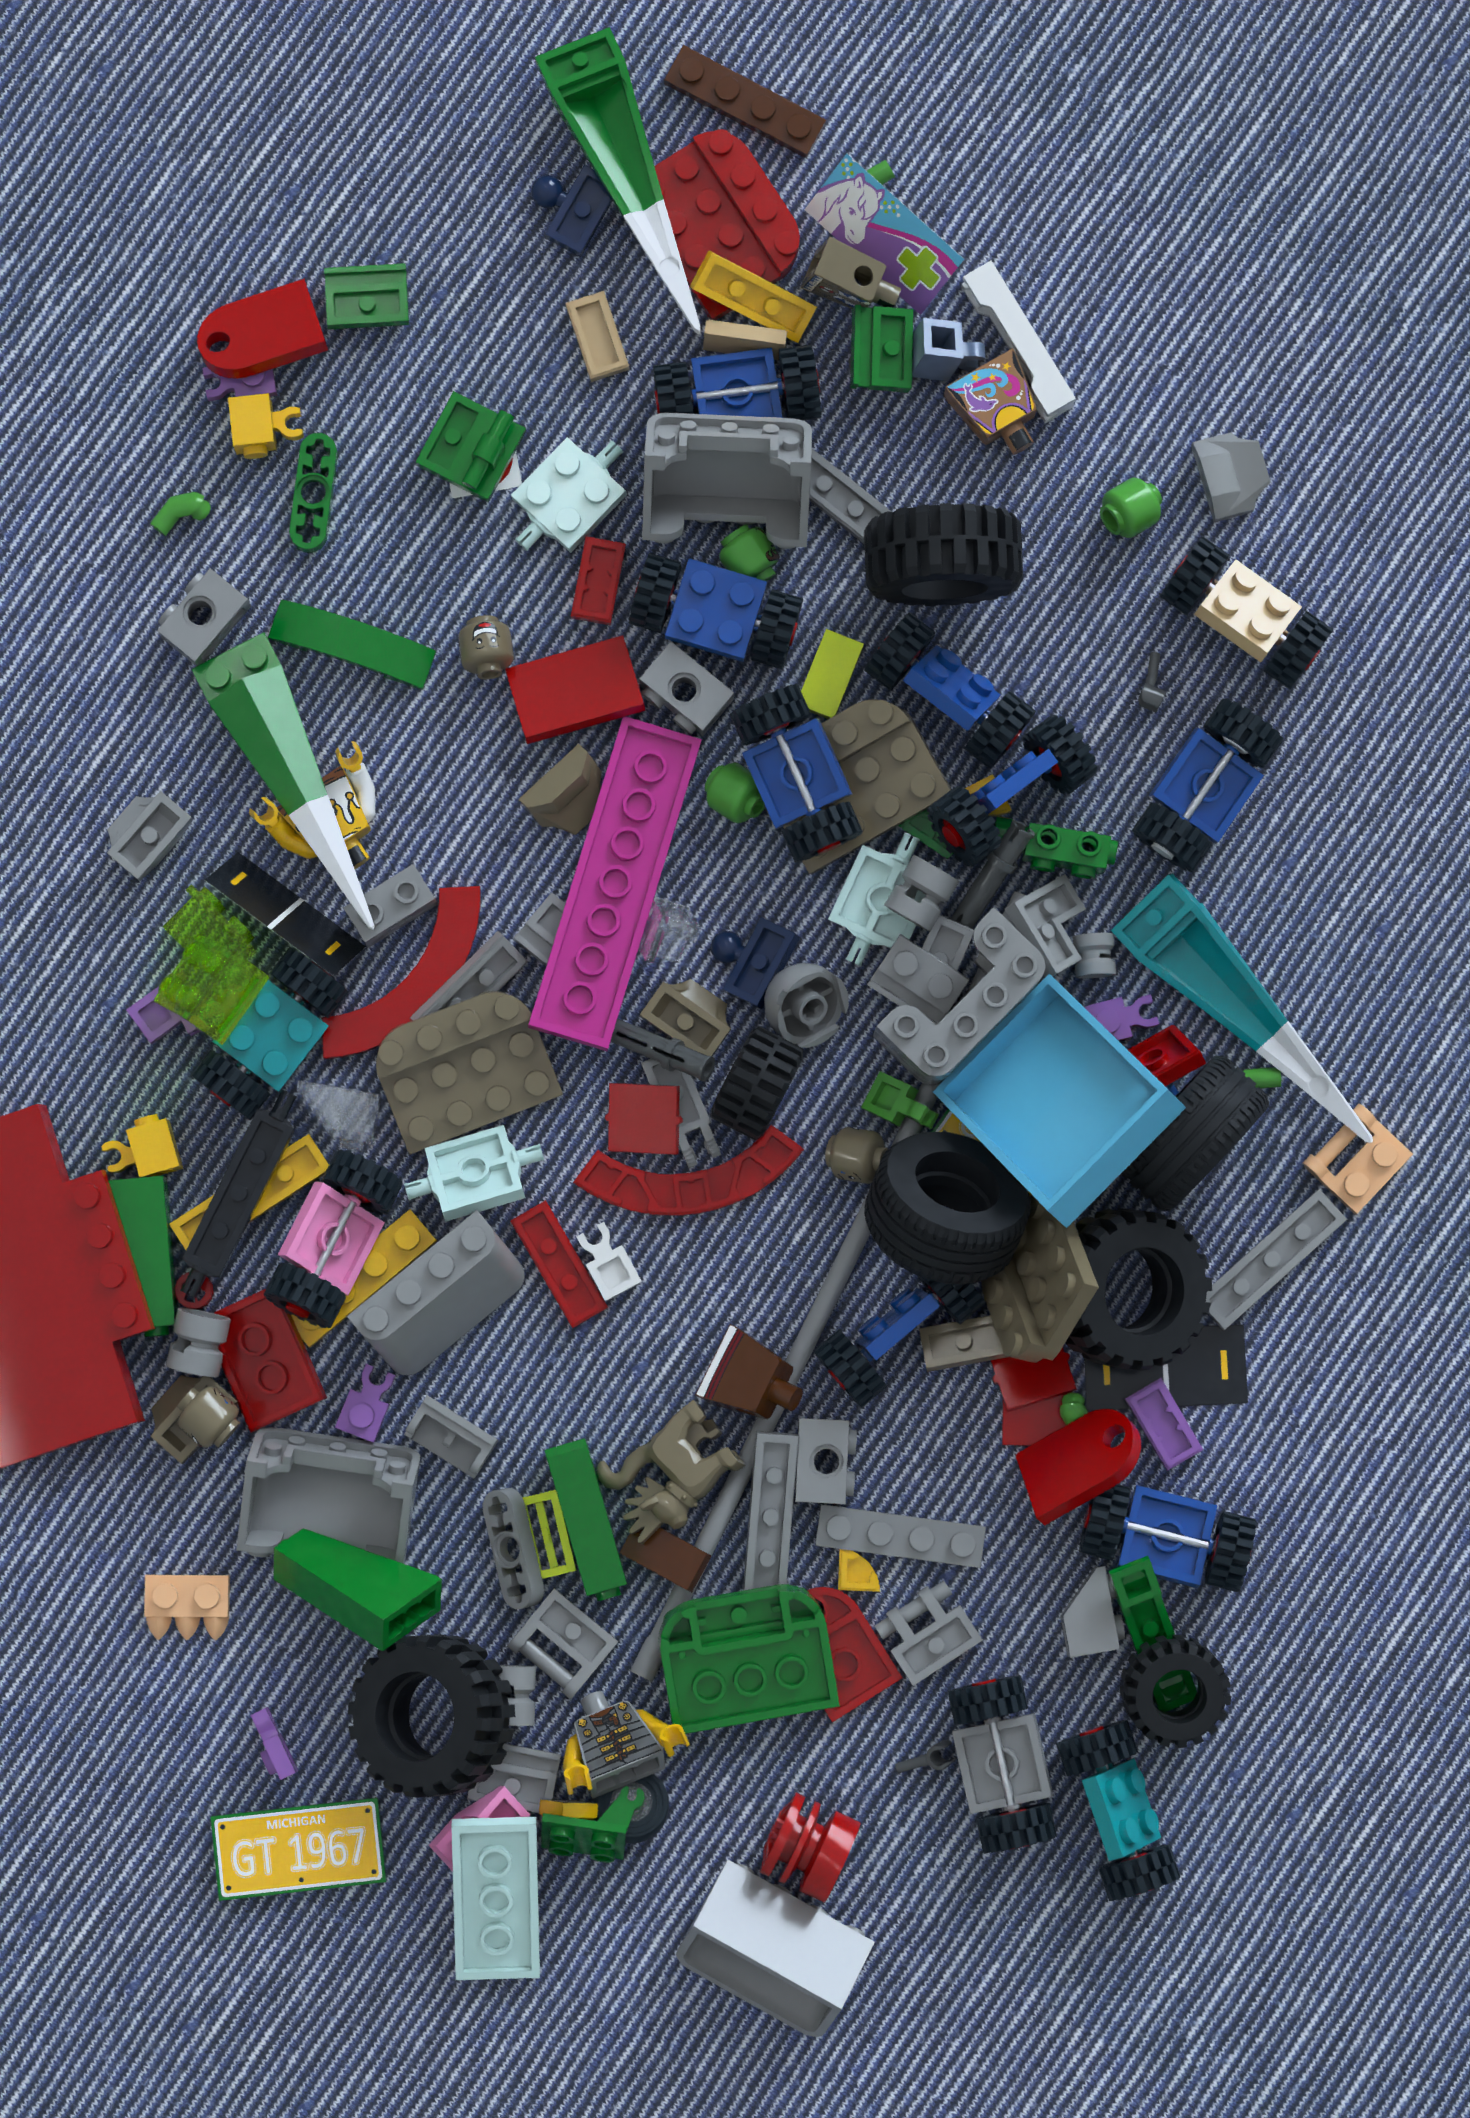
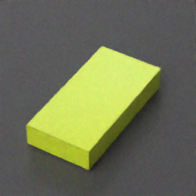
(830, 673)

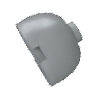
(805, 1004)

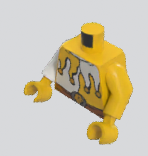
(352, 802)

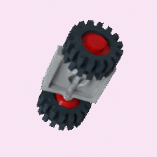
(1002, 1764)

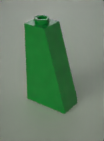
(146, 1220)
(586, 1519)
(357, 1587)

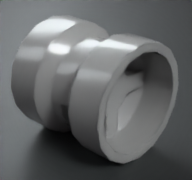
(1095, 955)

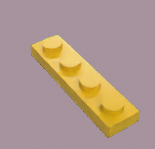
(296, 1169)
(390, 1255)

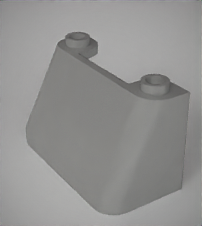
(328, 1486)

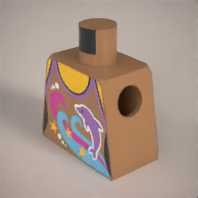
(995, 402)

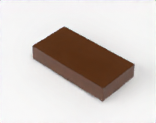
(668, 1557)

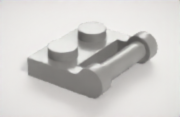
(571, 1632)

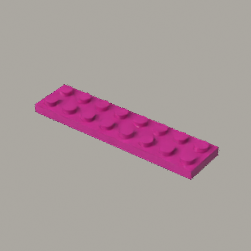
(614, 883)

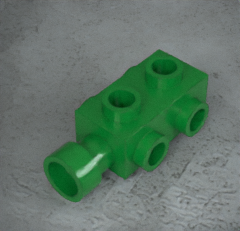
(1066, 849)

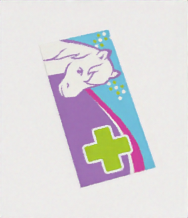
(879, 225)

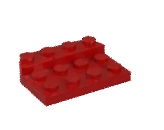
(727, 206)

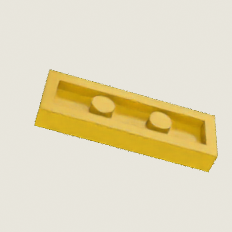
(752, 296)

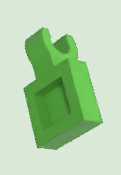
(894, 1100)

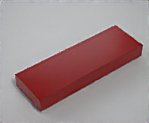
(559, 1264)

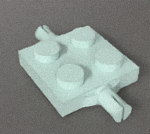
(568, 495)
(863, 899)
(474, 1173)

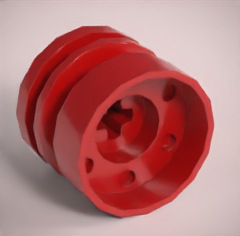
(809, 1847)

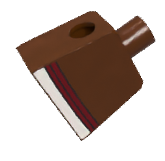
(748, 1377)

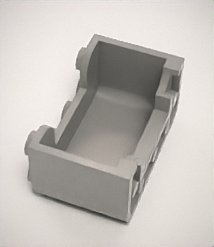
(727, 473)
(935, 1051)

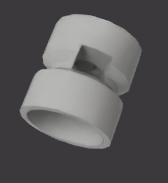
(931, 881)
(198, 1342)
(524, 1681)

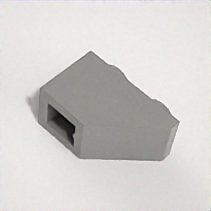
(1089, 1617)

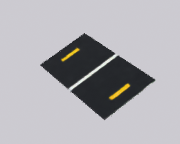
(285, 913)
(1205, 1374)

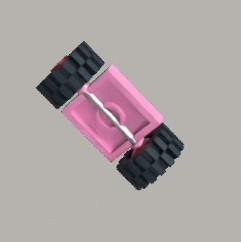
(332, 1238)

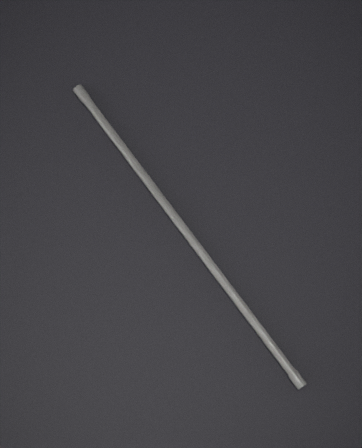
(649, 1656)

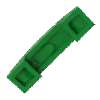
(352, 642)
(1146, 1619)

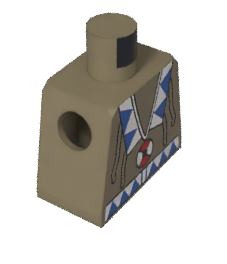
(834, 275)

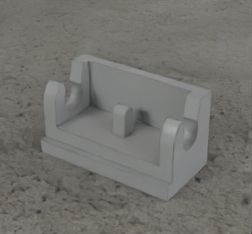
(450, 1436)

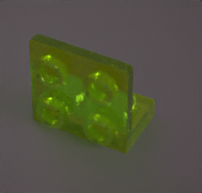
(204, 916)
(211, 987)

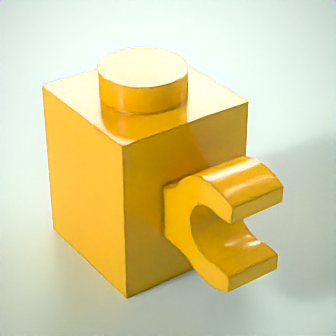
(256, 423)
(151, 1148)

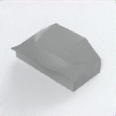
(1231, 474)
(146, 833)

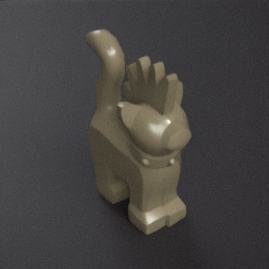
(678, 1456)

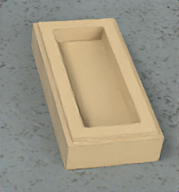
(597, 336)
(735, 337)

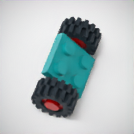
(272, 1034)
(1120, 1810)

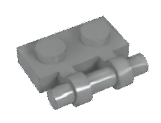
(935, 1644)

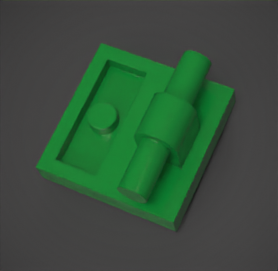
(471, 446)

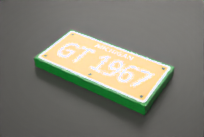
(298, 1849)

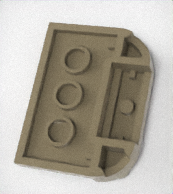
(885, 768)
(464, 1068)
(1041, 1289)

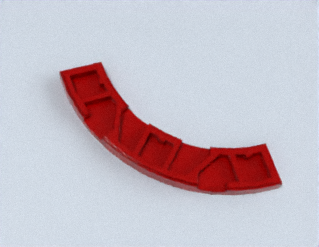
(443, 957)
(693, 1191)

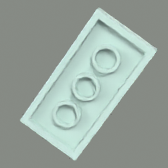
(495, 1898)

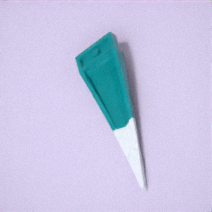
(1192, 954)

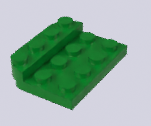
(746, 1658)

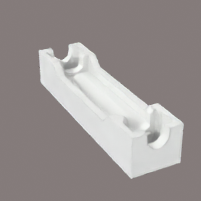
(994, 299)

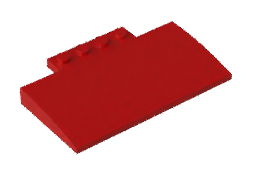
(62, 1298)

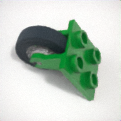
(623, 1817)

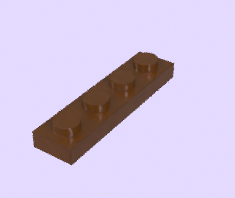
(745, 101)

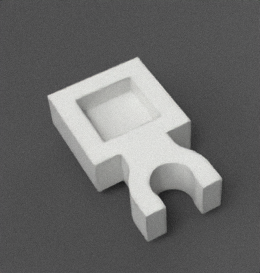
(611, 1268)

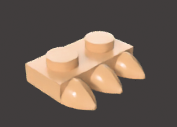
(187, 1600)

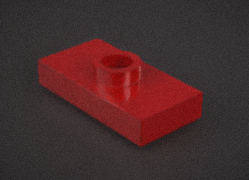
(598, 580)

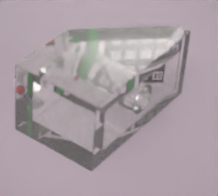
(344, 1113)

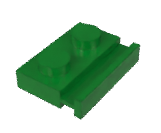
(366, 296)
(882, 348)

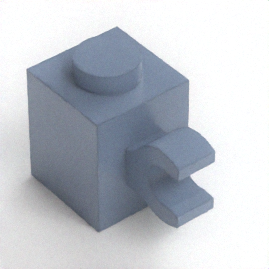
(941, 350)

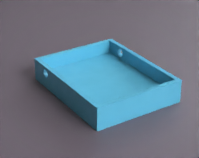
(1058, 1100)

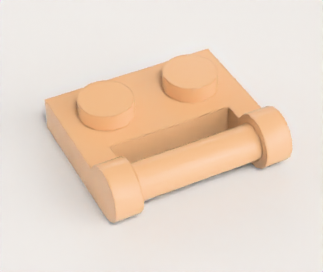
(1366, 1169)

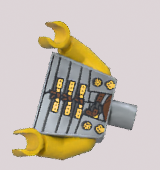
(616, 1746)

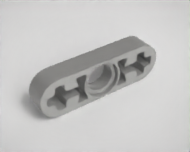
(505, 1564)

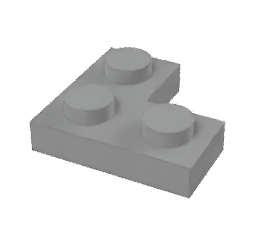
(1041, 918)

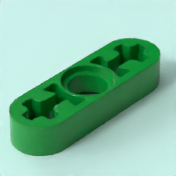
(329, 465)

